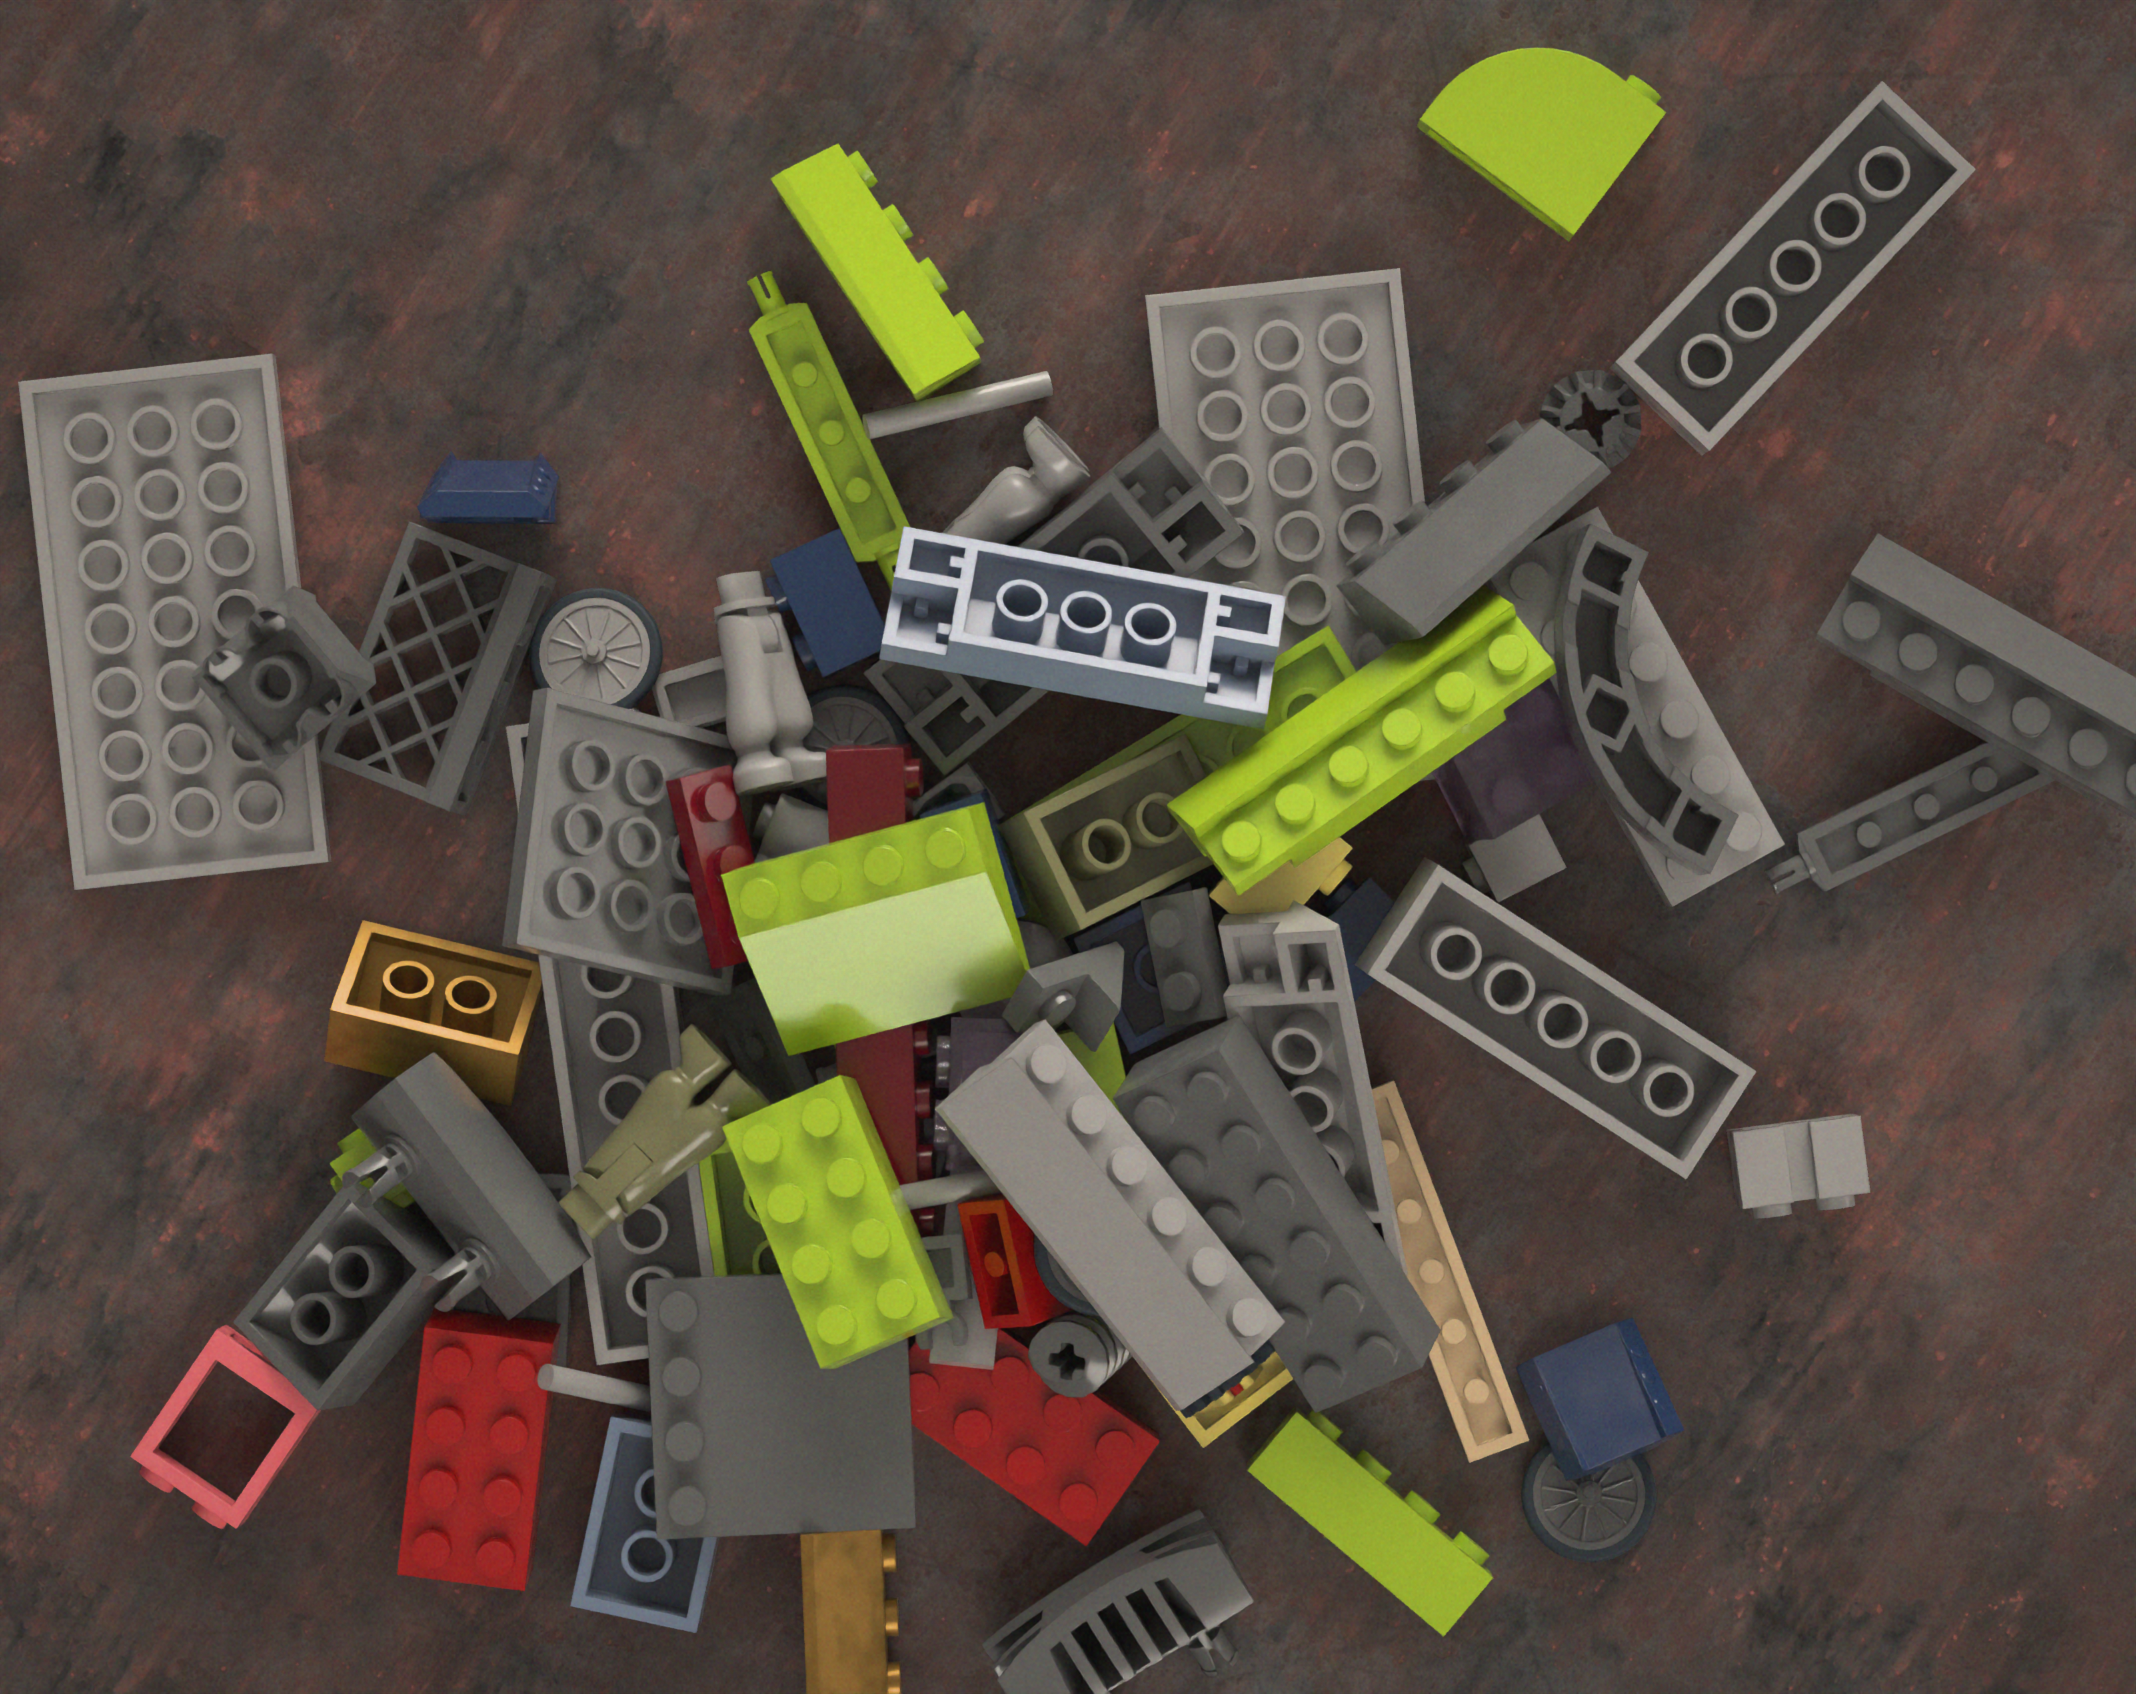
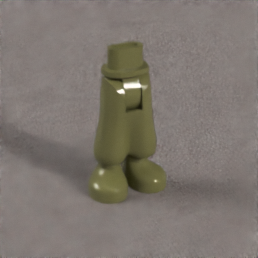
(661, 1135)

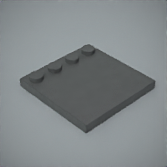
(599, 844)
(754, 1427)

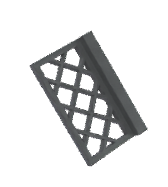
(488, 686)

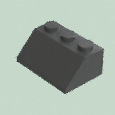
(346, 1297)

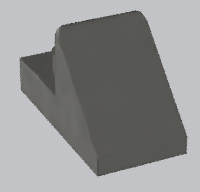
(1075, 989)

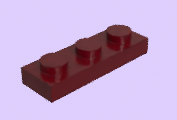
(712, 844)

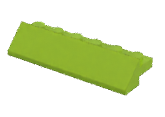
(1363, 742)

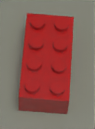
(1044, 1448)
(478, 1450)

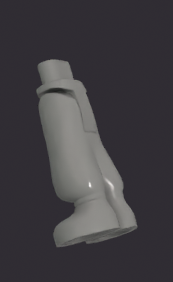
(1021, 496)
(763, 692)

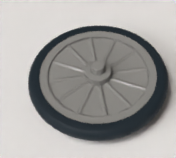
(597, 647)

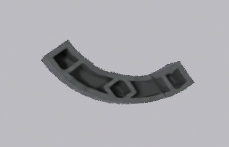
(1607, 712)

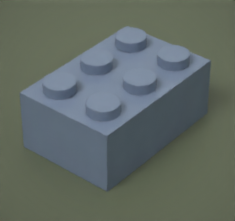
(621, 1560)

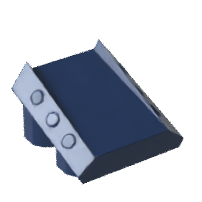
(491, 492)
(1600, 1400)

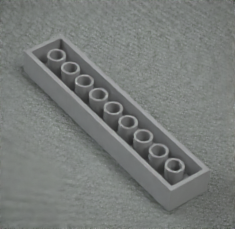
(606, 1047)

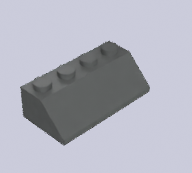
(1469, 530)

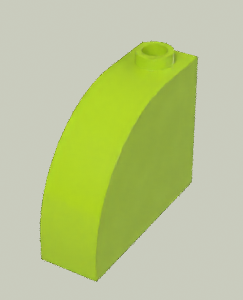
(1545, 129)

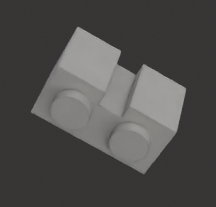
(1797, 1163)

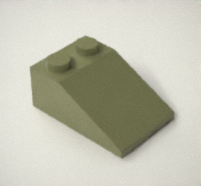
(1108, 839)

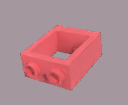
(252, 1365)

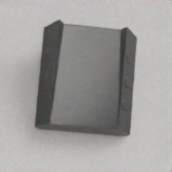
(285, 676)

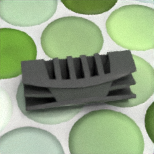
(469, 1185)
(1126, 1615)

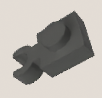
(952, 1268)

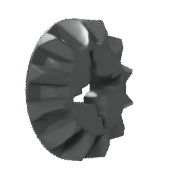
(1604, 393)

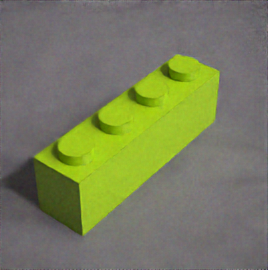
(1370, 1520)

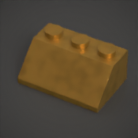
(432, 995)
(849, 1612)

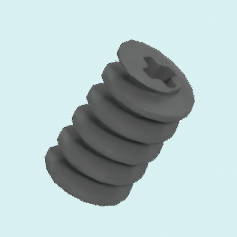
(1076, 1353)

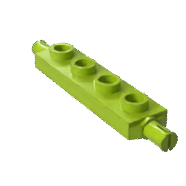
(828, 427)

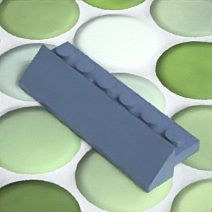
(1083, 627)

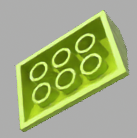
(880, 929)

